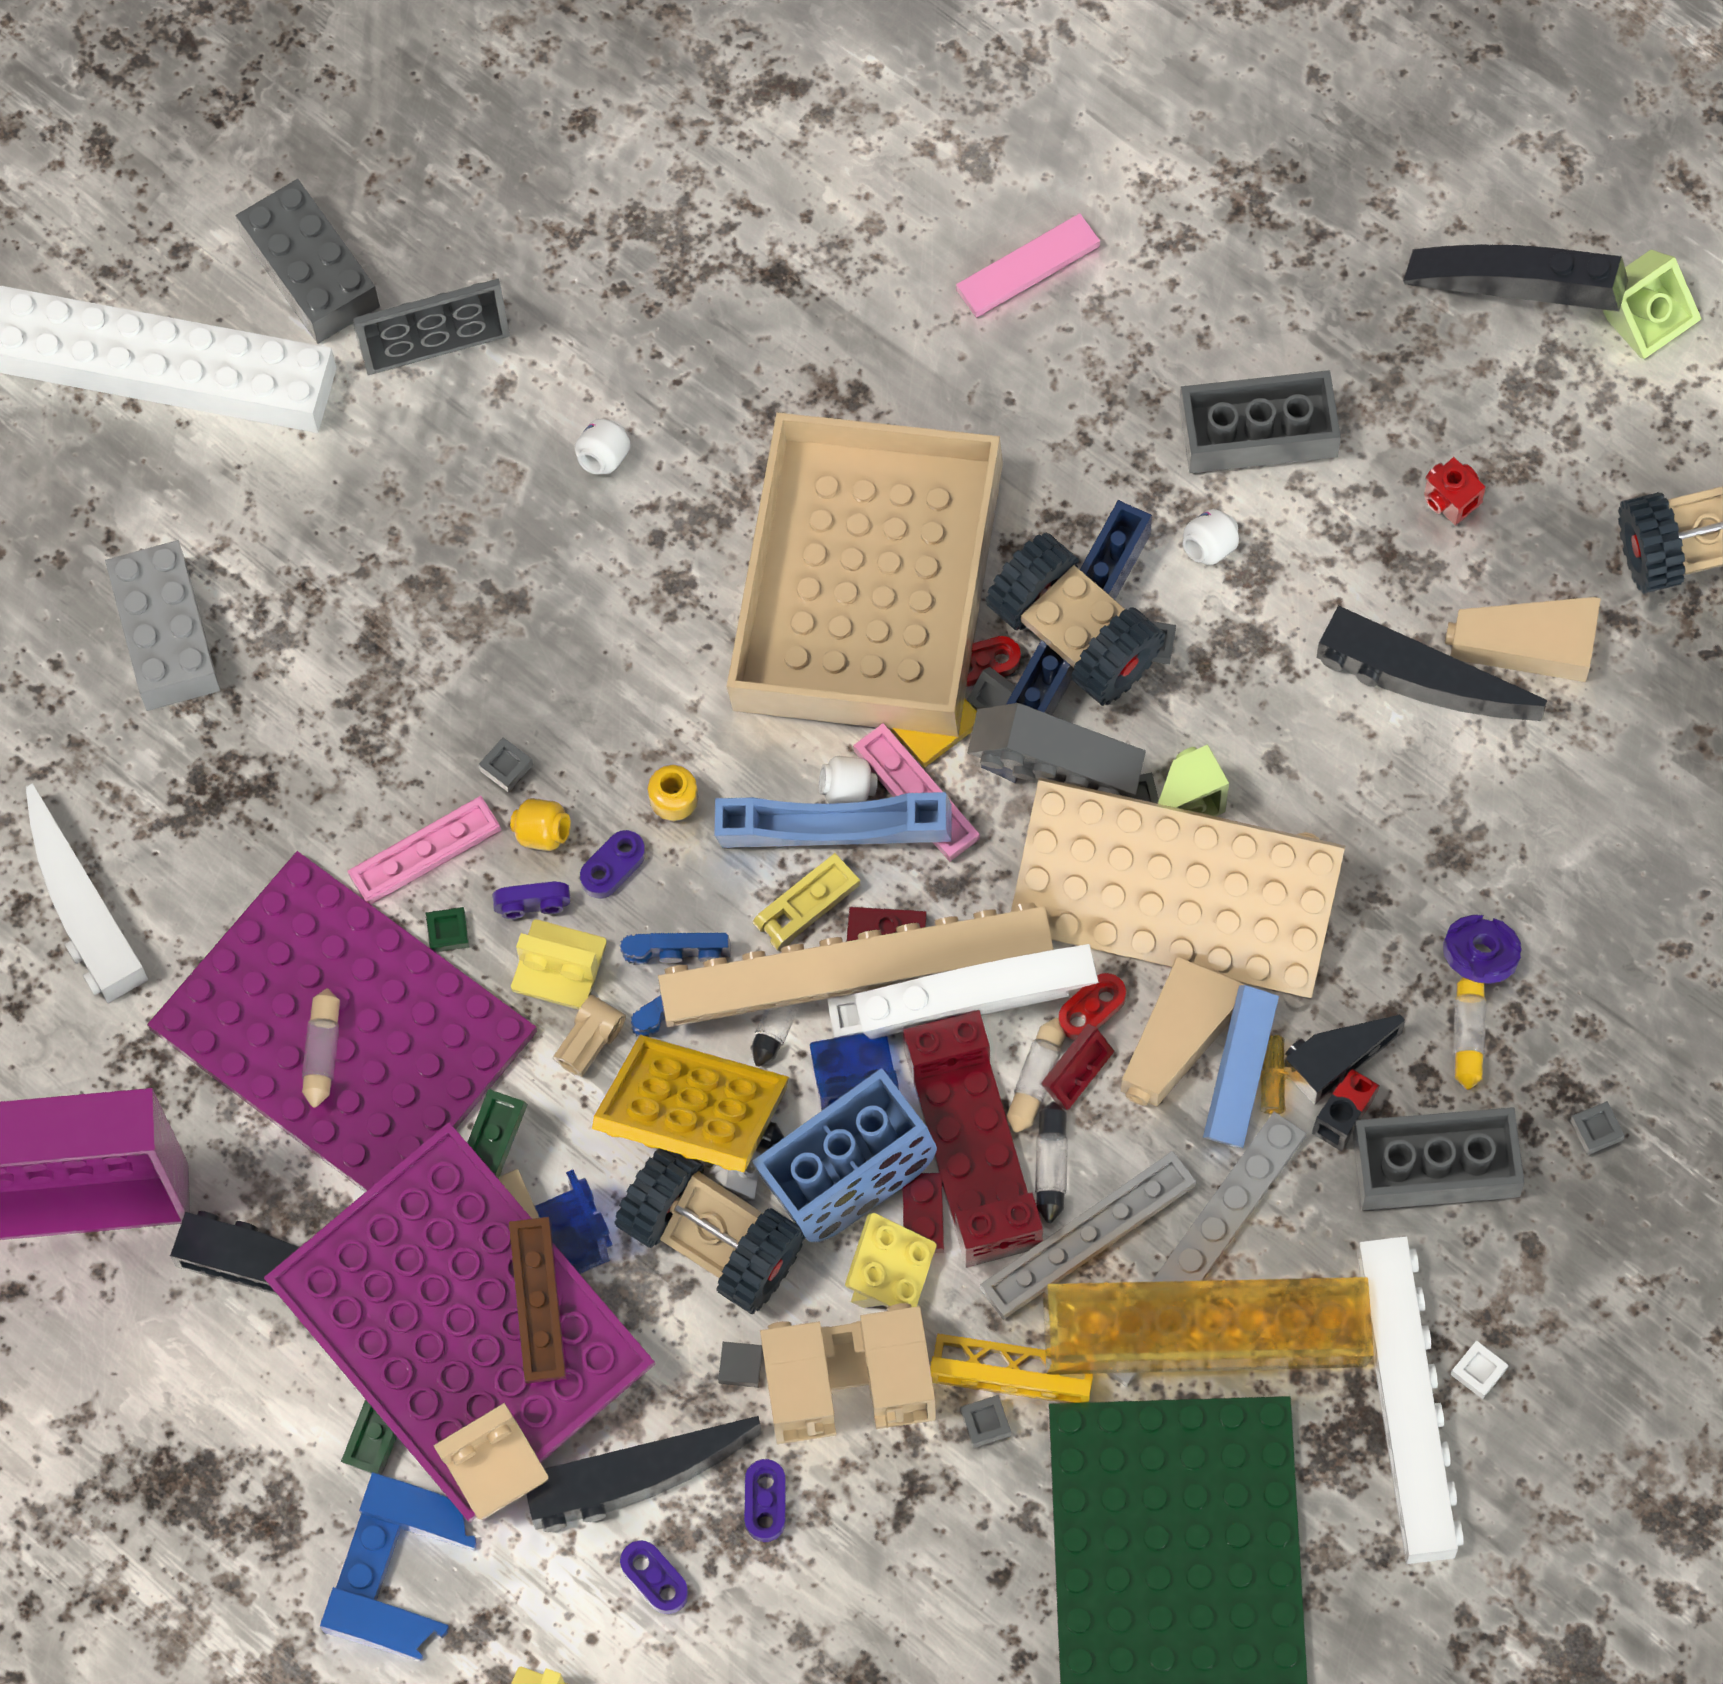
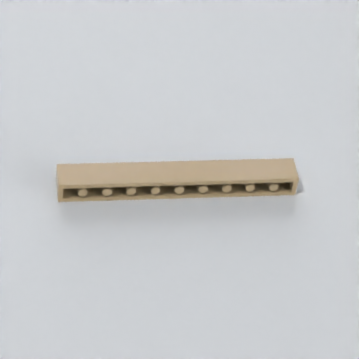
(849, 966)

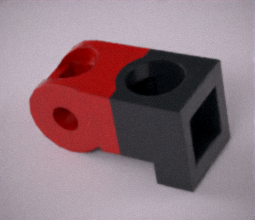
(1344, 1107)

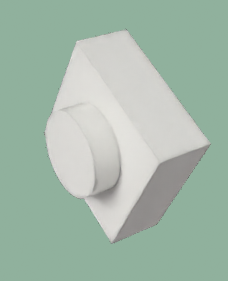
(1479, 1369)

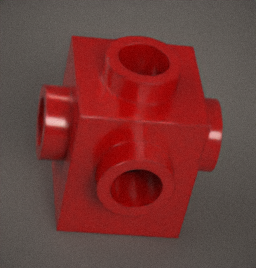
(1453, 490)

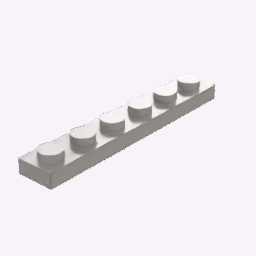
(1088, 1235)

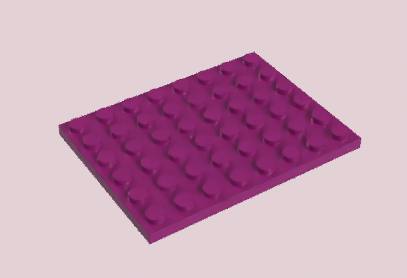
(412, 1033)
(424, 1313)

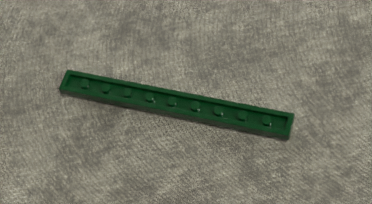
(491, 1140)

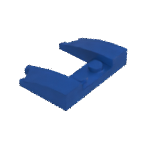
(353, 1604)

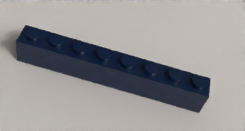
(1108, 567)

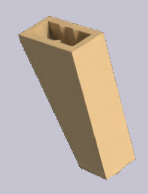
(1529, 637)
(1182, 1026)

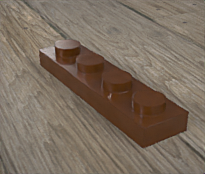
(537, 1300)

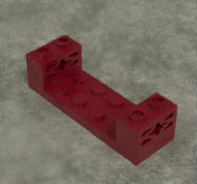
(972, 1139)

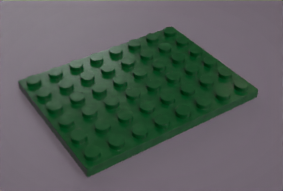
(1177, 1542)

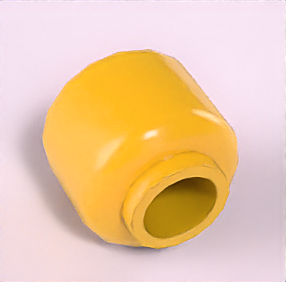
(673, 792)
(540, 824)

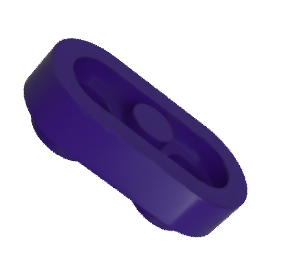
(614, 863)
(521, 899)
(765, 1502)
(655, 1577)

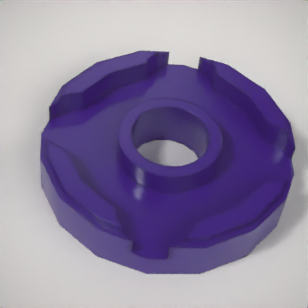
(1479, 965)

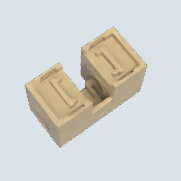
(877, 1351)

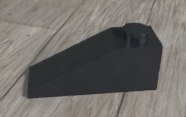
(1330, 1055)

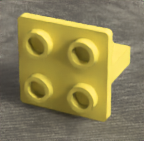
(557, 964)
(888, 1264)

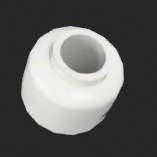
(602, 446)
(1210, 537)
(847, 780)

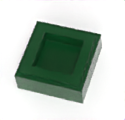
(447, 929)

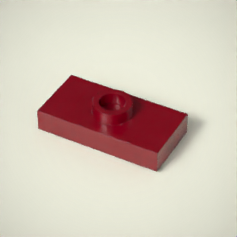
(887, 920)
(1077, 1067)

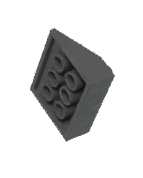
(431, 326)

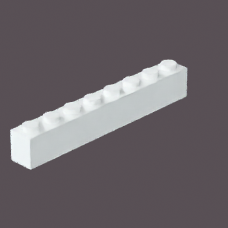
(1408, 1402)

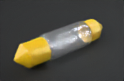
(1469, 1032)

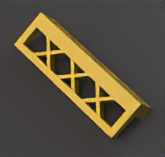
(1007, 1379)

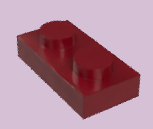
(925, 1208)

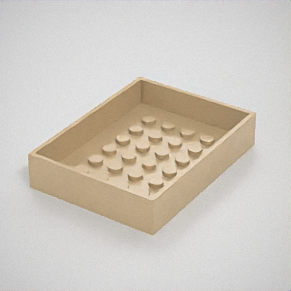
(866, 574)

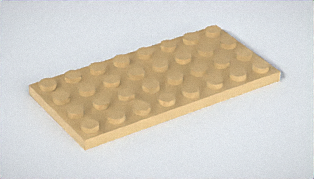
(1179, 886)

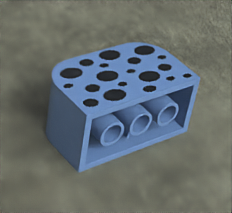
(847, 1158)

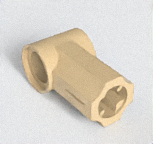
(594, 1026)

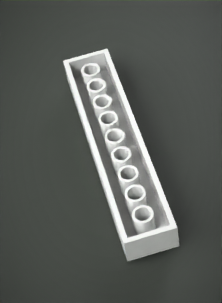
(164, 359)

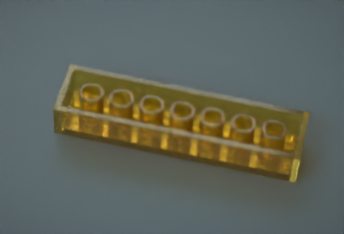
(1207, 1325)

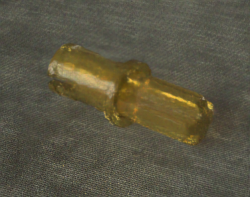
(1273, 1077)

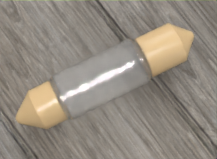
(320, 1047)
(1040, 1060)

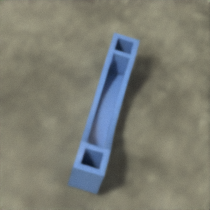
(882, 821)

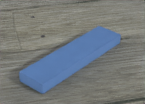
(1241, 1066)

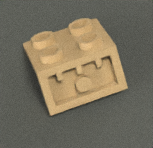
(492, 1462)

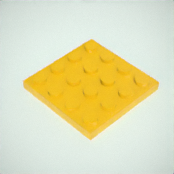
(690, 1103)

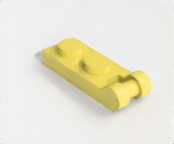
(807, 901)

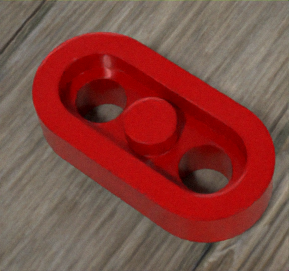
(985, 652)
(1090, 1007)

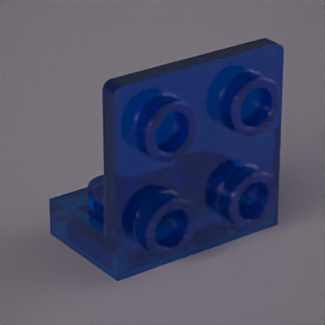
(846, 1062)
(575, 1228)

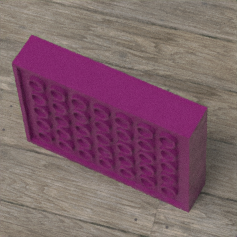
(89, 1165)

